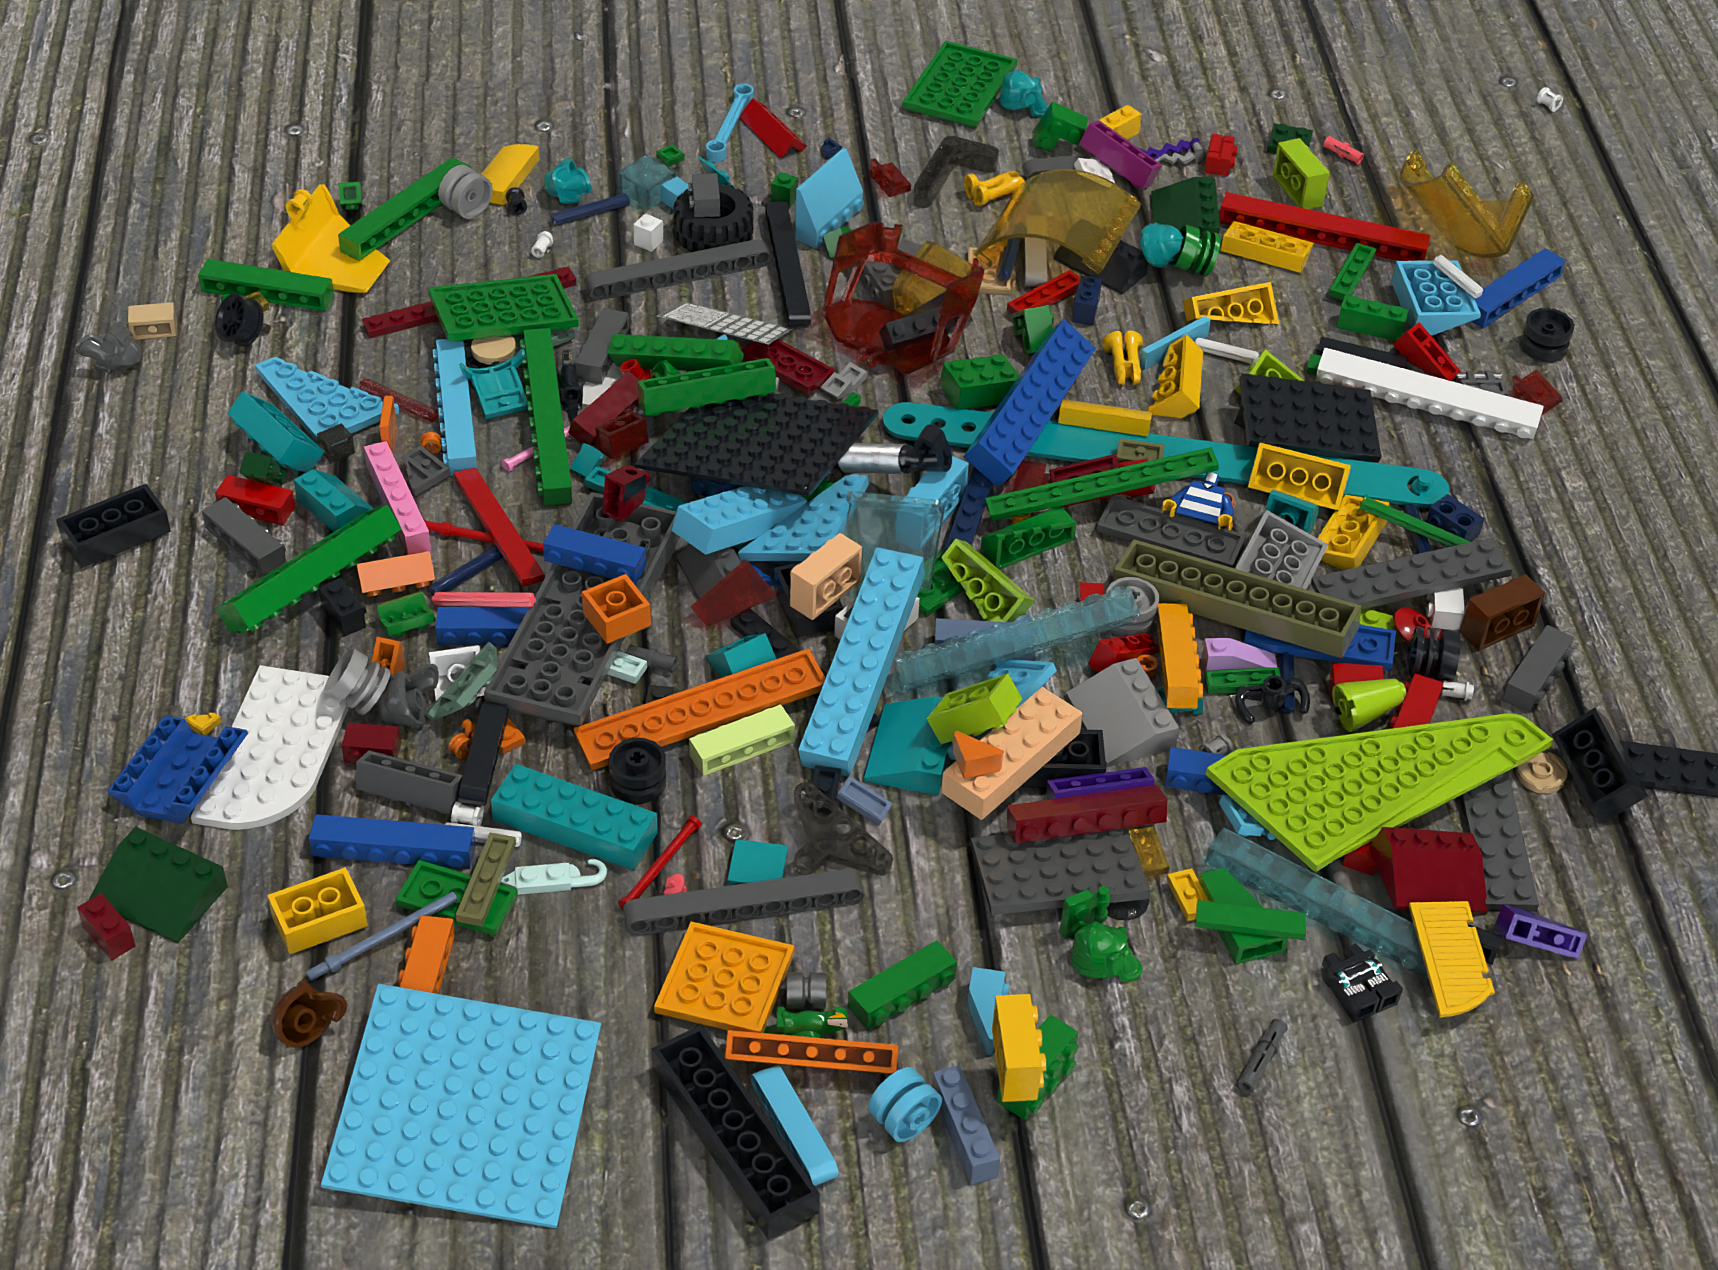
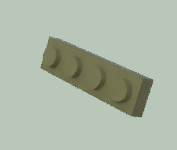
(485, 879)

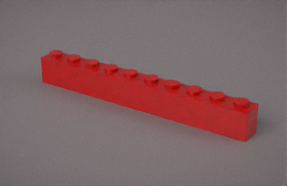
(1324, 227)
(1415, 710)

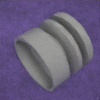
(357, 681)

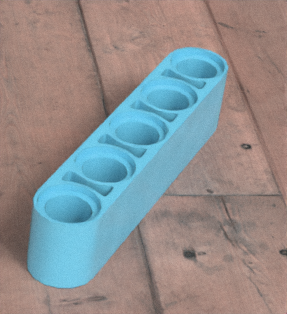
(794, 1124)

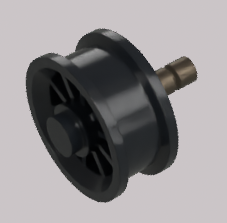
(240, 320)

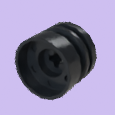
(1434, 653)

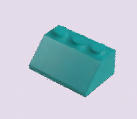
(328, 498)

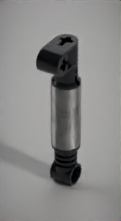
(929, 454)

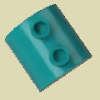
(1293, 510)

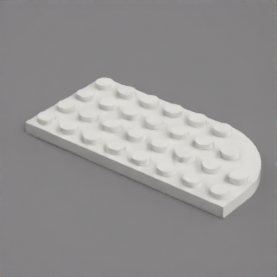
(282, 756)

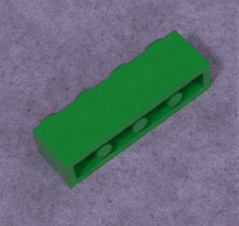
(902, 985)

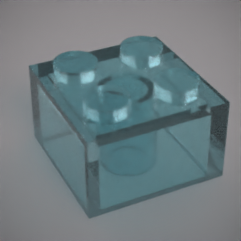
(643, 181)

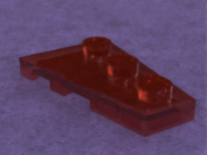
(733, 594)

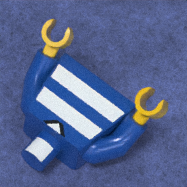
(1202, 502)

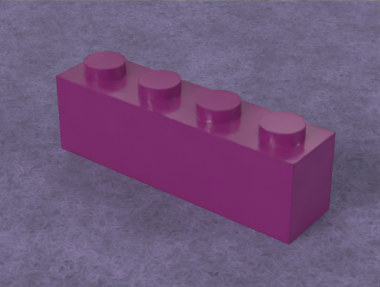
(1120, 155)

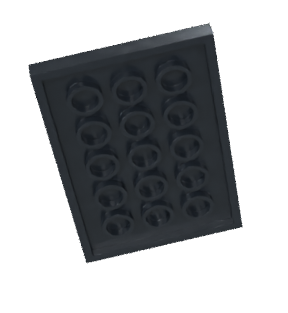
(1310, 417)

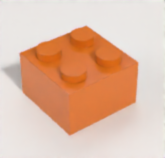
(616, 608)

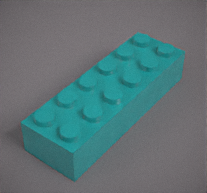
(574, 816)

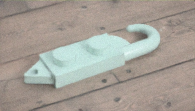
(552, 877)

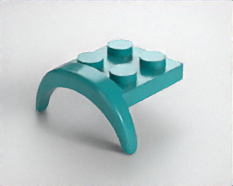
(498, 387)

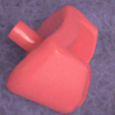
(675, 884)

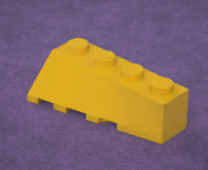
(1241, 304)
(1179, 381)

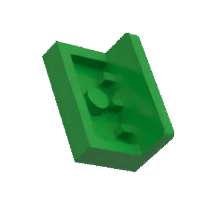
(405, 614)

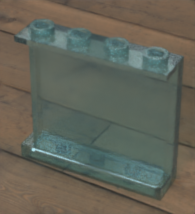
(897, 525)

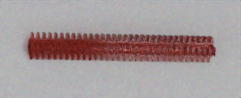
(401, 400)

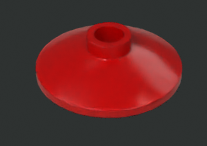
(1405, 621)

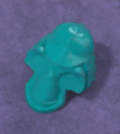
(1021, 92)
(567, 182)
(1161, 244)

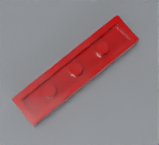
(1046, 293)

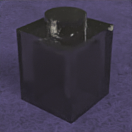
(336, 443)

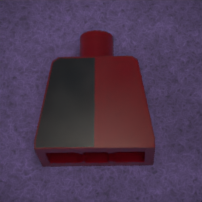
(624, 491)

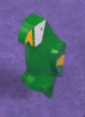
(809, 1023)

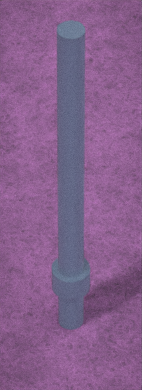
(334, 962)

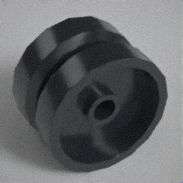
(1547, 334)
(637, 770)

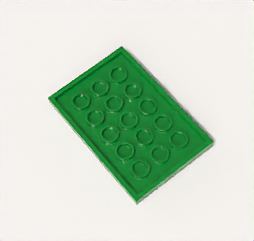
(959, 84)
(502, 307)

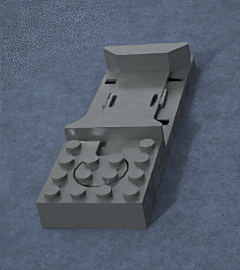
(559, 639)

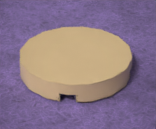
(493, 349)
(1542, 773)

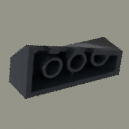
(917, 325)

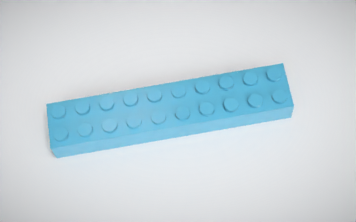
(862, 661)

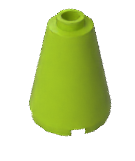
(1366, 700)

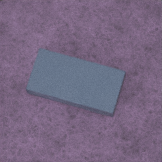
(864, 800)

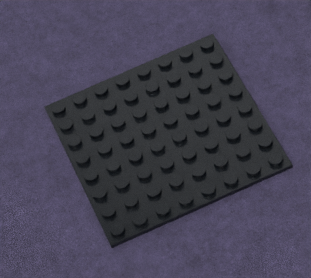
(760, 442)

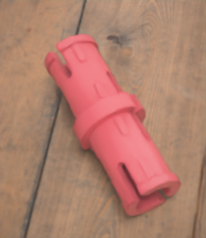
(1354, 156)

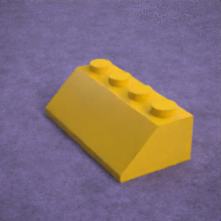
(1300, 475)

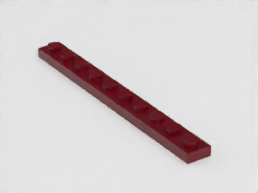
(425, 313)

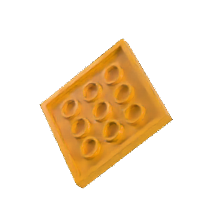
(724, 979)

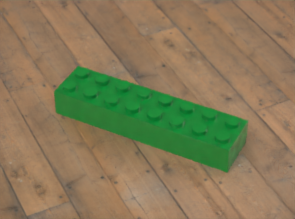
(308, 569)

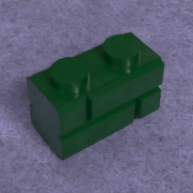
(263, 469)

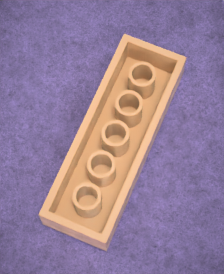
(1029, 741)

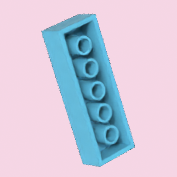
(733, 517)

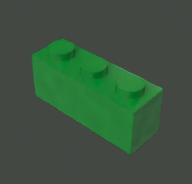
(1372, 318)

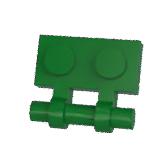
(1084, 909)

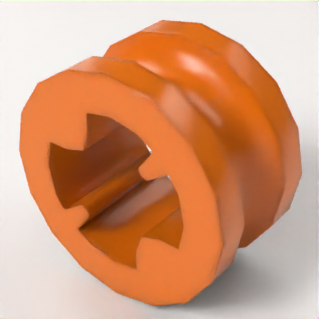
(432, 437)
(1151, 663)
(460, 745)

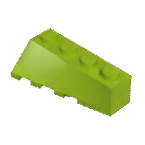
(985, 584)

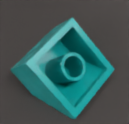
(741, 655)

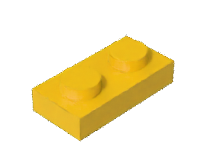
(1186, 891)

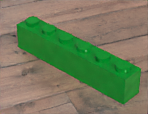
(274, 285)
(682, 353)
(706, 386)

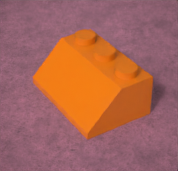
(395, 573)

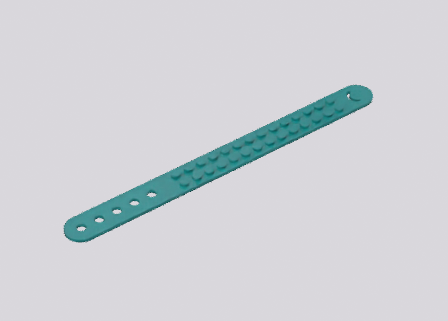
(1235, 462)

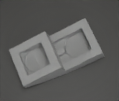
(845, 382)

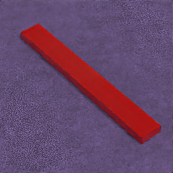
(499, 527)

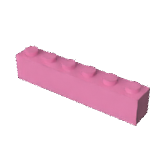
(397, 495)

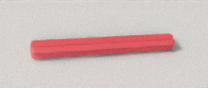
(483, 599)

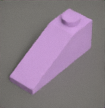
(1233, 654)

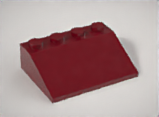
(1430, 867)

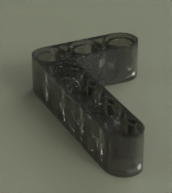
(950, 153)

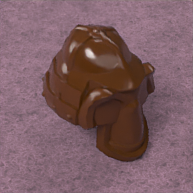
(305, 1014)

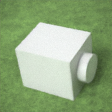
(648, 232)

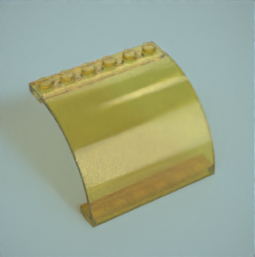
(1067, 209)

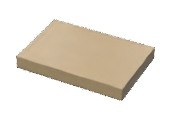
(991, 282)

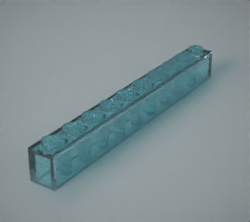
(1016, 638)
(1317, 898)

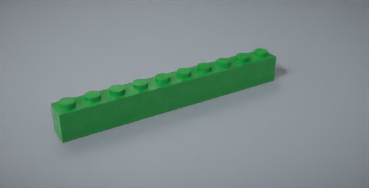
(546, 418)

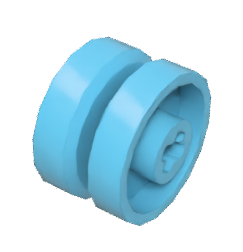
(904, 1104)

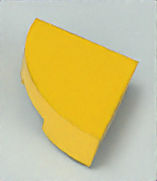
(203, 723)

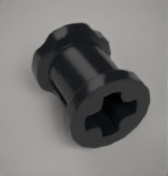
(516, 201)

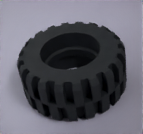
(704, 233)

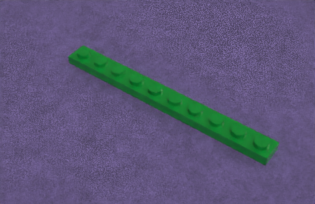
(1101, 484)

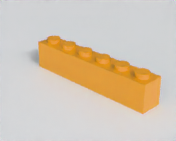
(1178, 656)

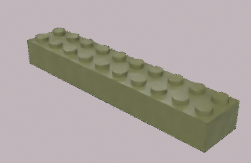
(1244, 598)

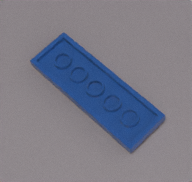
(1368, 647)

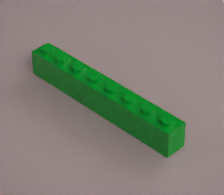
(395, 214)

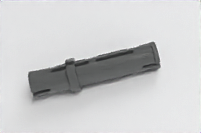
(1275, 1033)

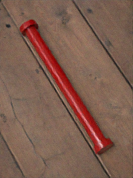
(692, 824)

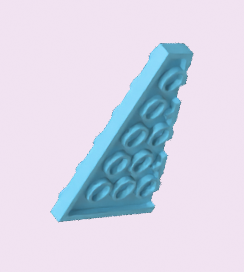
(318, 400)
(808, 526)

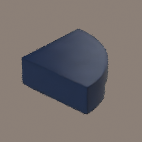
(830, 148)

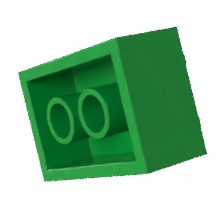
(977, 381)
(1059, 1047)

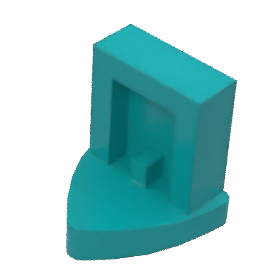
(587, 460)

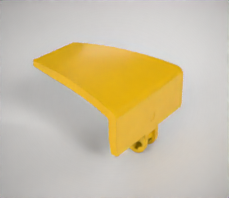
(312, 244)

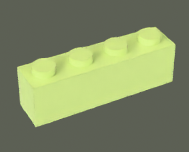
(741, 740)

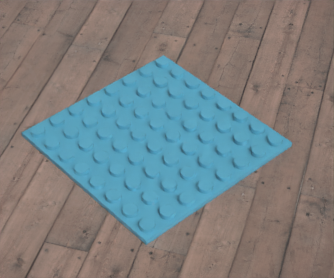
(463, 1106)

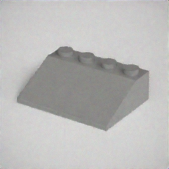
(1281, 552)
(1128, 712)

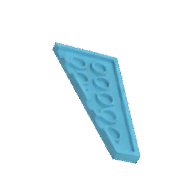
(1026, 676)

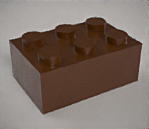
(1502, 612)

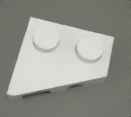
(1094, 166)

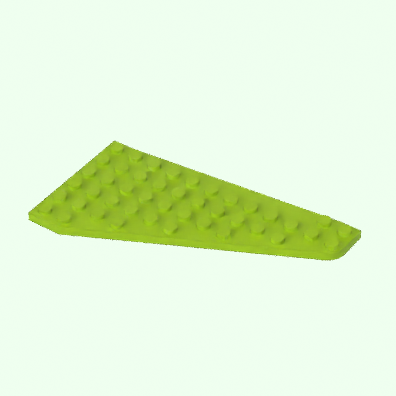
(1343, 789)

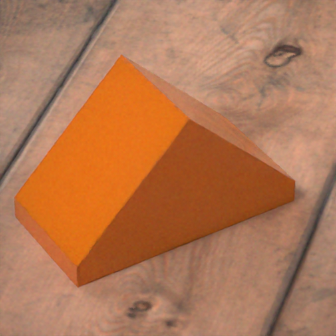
(389, 654)
(975, 756)

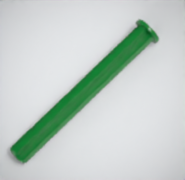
(1410, 522)

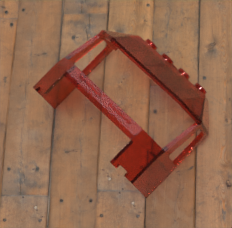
(858, 321)

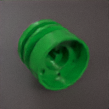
(1198, 250)

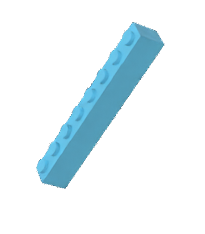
(456, 406)

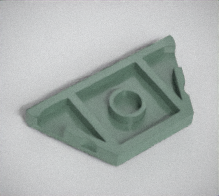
(464, 688)

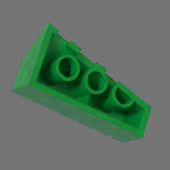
(1028, 538)

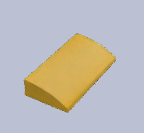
(510, 169)
(1266, 246)
(1105, 417)
(1350, 534)

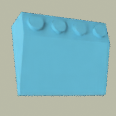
(827, 200)
(1432, 296)

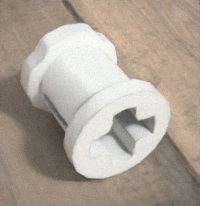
(1549, 99)
(467, 814)

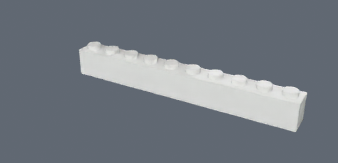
(1430, 393)

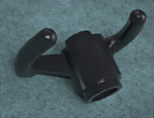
(1271, 695)

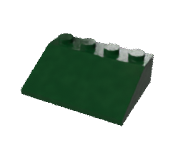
(1187, 203)
(160, 884)

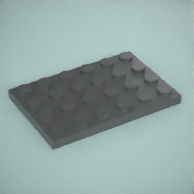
(1049, 870)

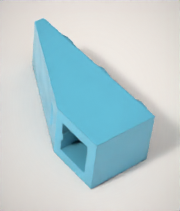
(983, 989)

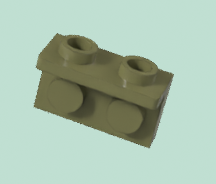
(1136, 450)

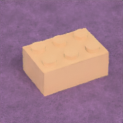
(825, 576)

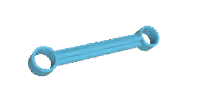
(717, 148)

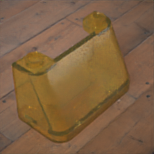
(913, 291)

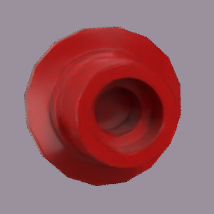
(633, 366)

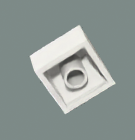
(451, 664)

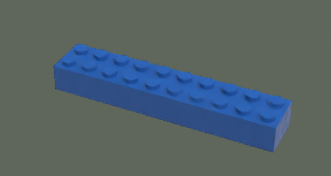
(1029, 403)

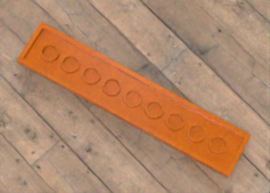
(704, 706)

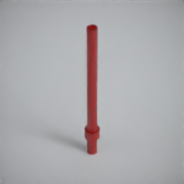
(447, 529)

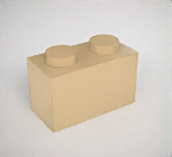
(152, 320)

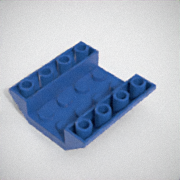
(174, 769)

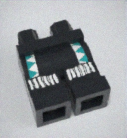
(1360, 983)

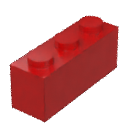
(258, 499)

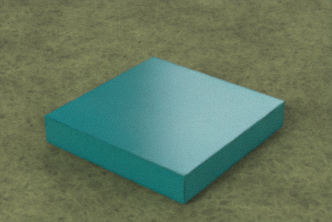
(756, 862)

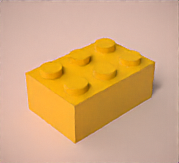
(317, 910)
(1018, 1047)

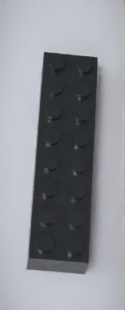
(735, 1132)

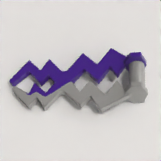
(1194, 145)

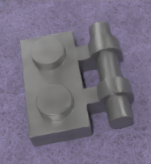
(1486, 381)

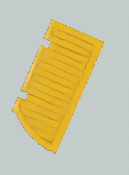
(1451, 956)

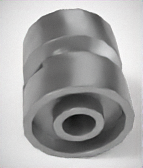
(806, 990)

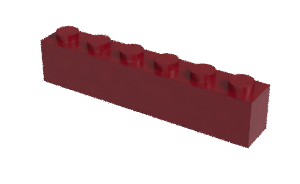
(1086, 813)

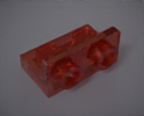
(889, 178)

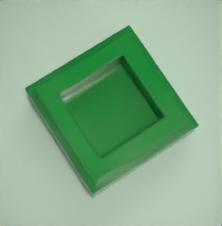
(670, 155)

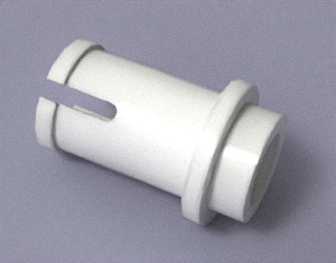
(543, 241)
(1459, 690)

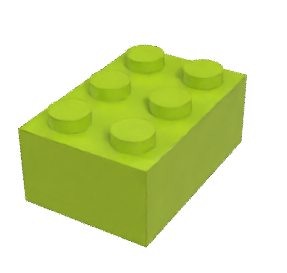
(1300, 174)
(975, 708)

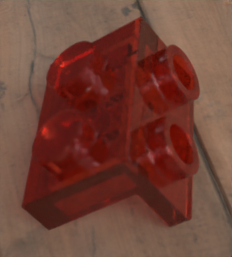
(1537, 390)

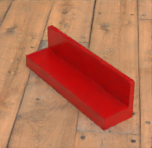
(770, 128)

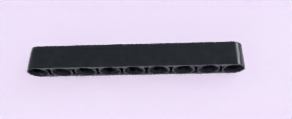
(787, 264)

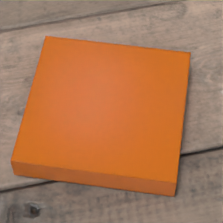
(388, 423)

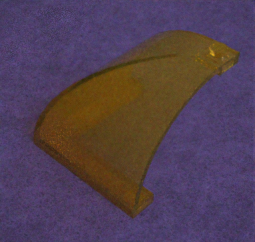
(1464, 219)

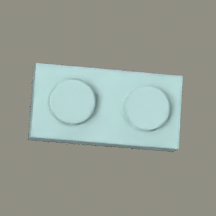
(627, 667)

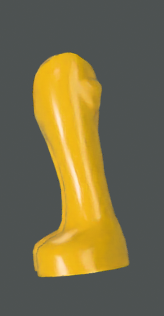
(987, 190)
(1133, 344)

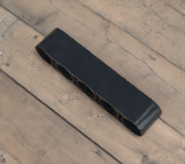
(483, 754)

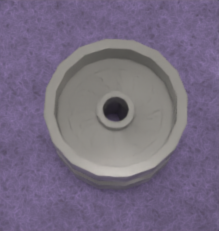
(465, 191)
(1147, 602)

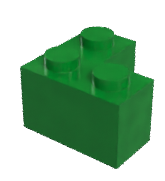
(1059, 123)
(1033, 326)

